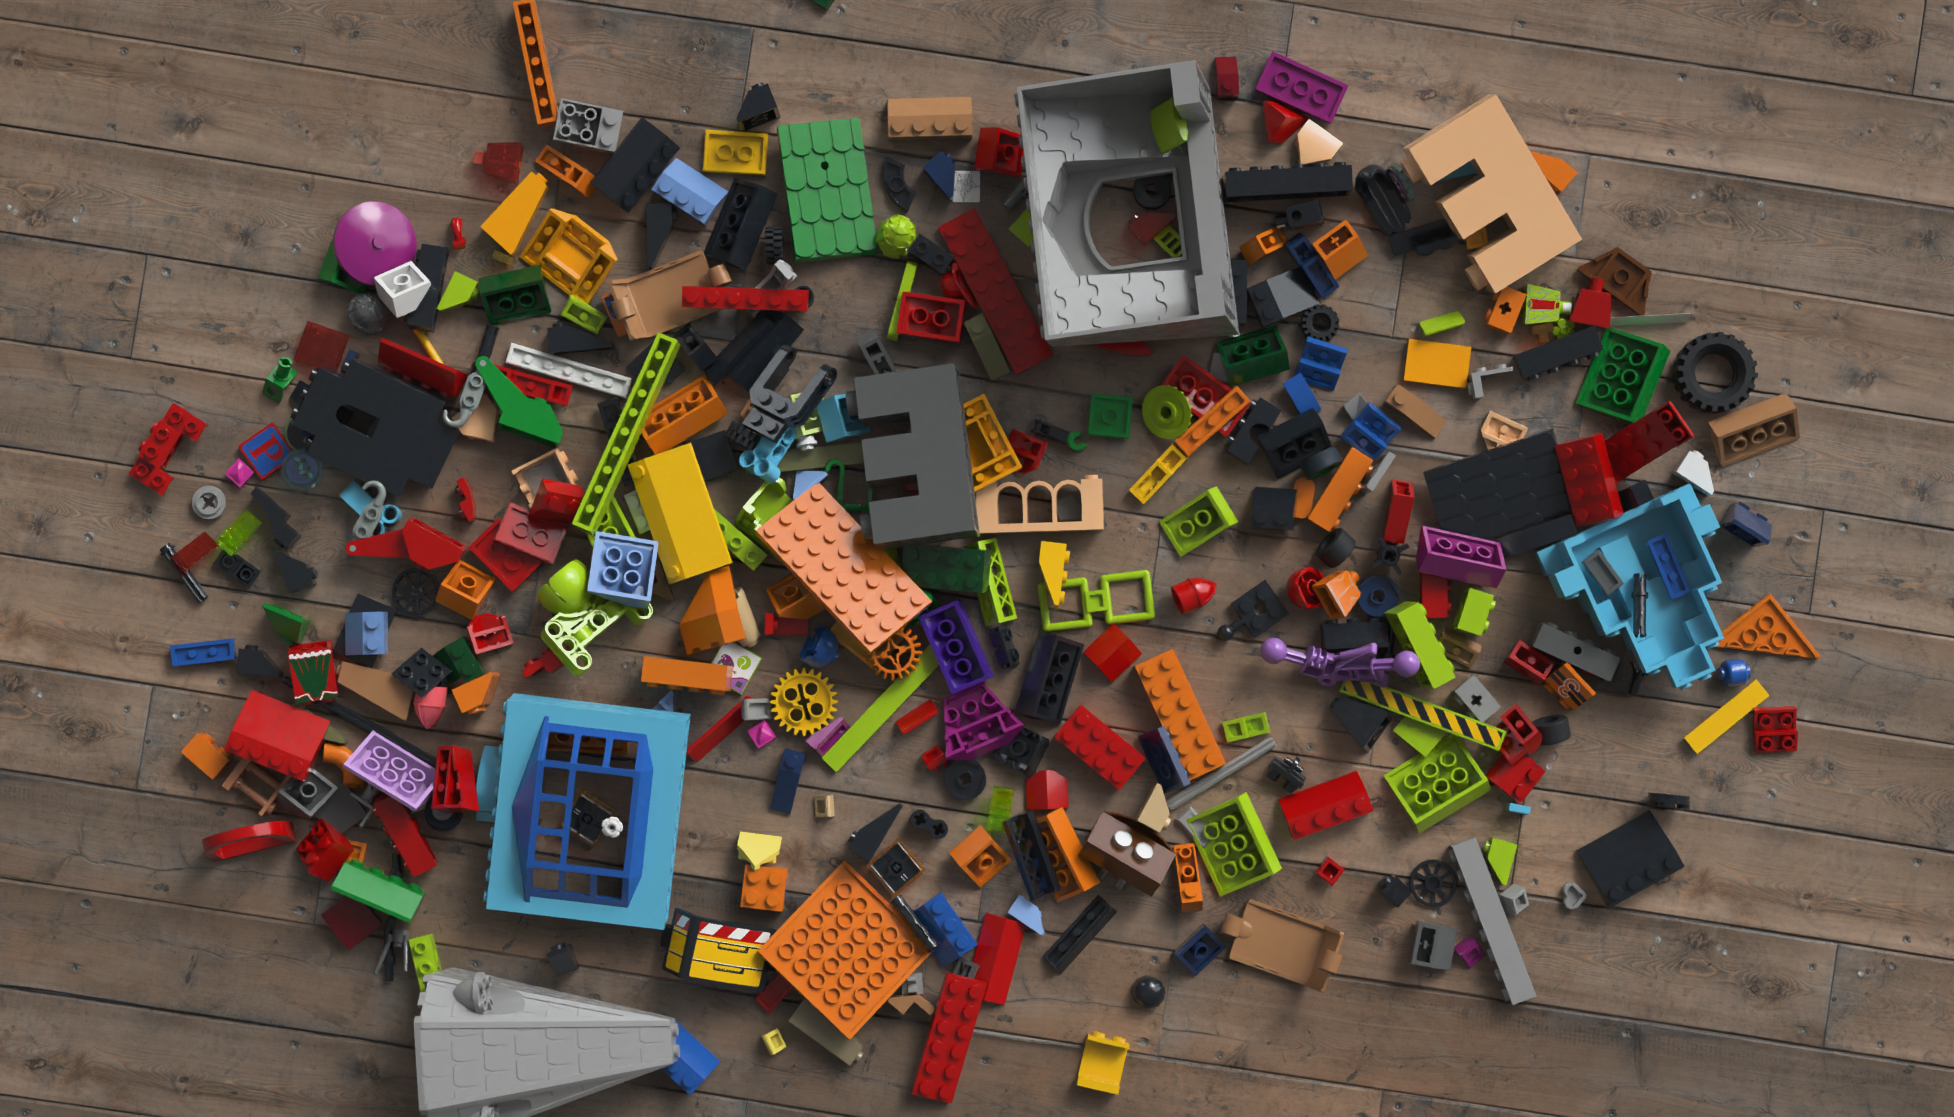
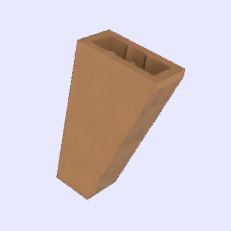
(378, 688)

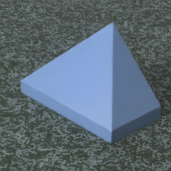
(806, 479)

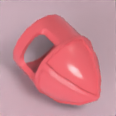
(431, 706)

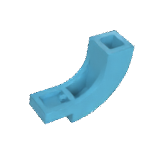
(486, 783)

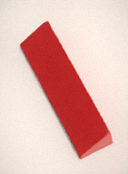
(716, 733)

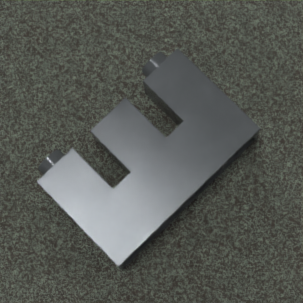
(931, 455)

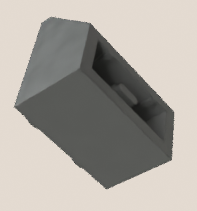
(1432, 945)

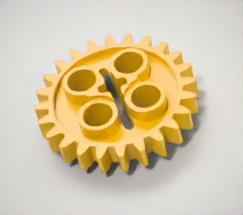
(822, 696)

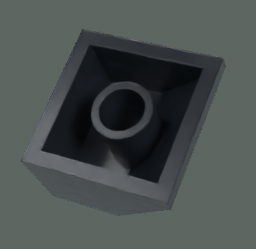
(1274, 509)

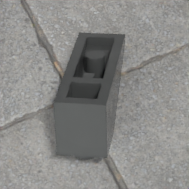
(875, 353)

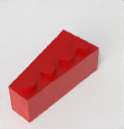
(405, 833)

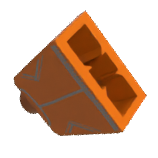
(1338, 593)

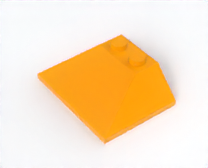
(570, 254)
(988, 445)

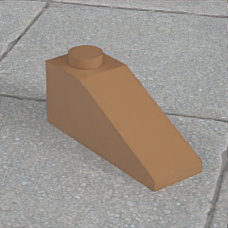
(1414, 410)

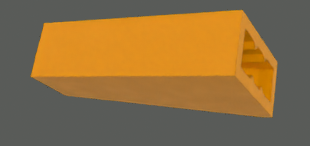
(516, 213)

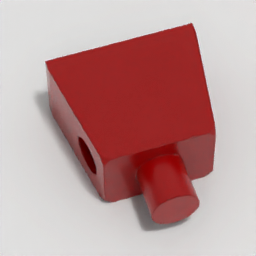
(1592, 305)

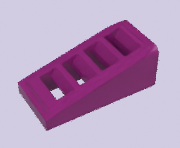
(826, 737)

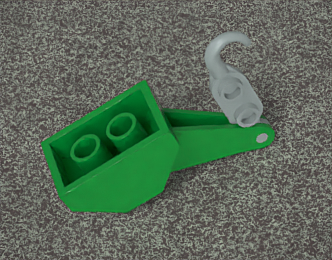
(519, 415)

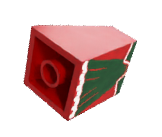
(313, 672)

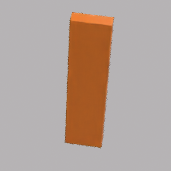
(1212, 421)

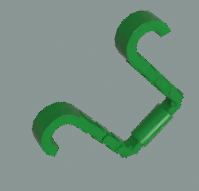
(848, 506)

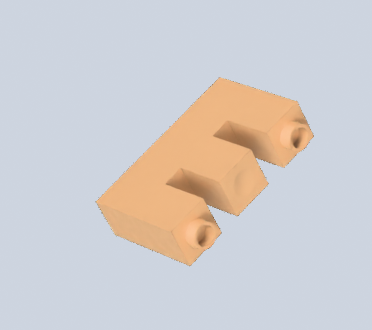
(1505, 186)

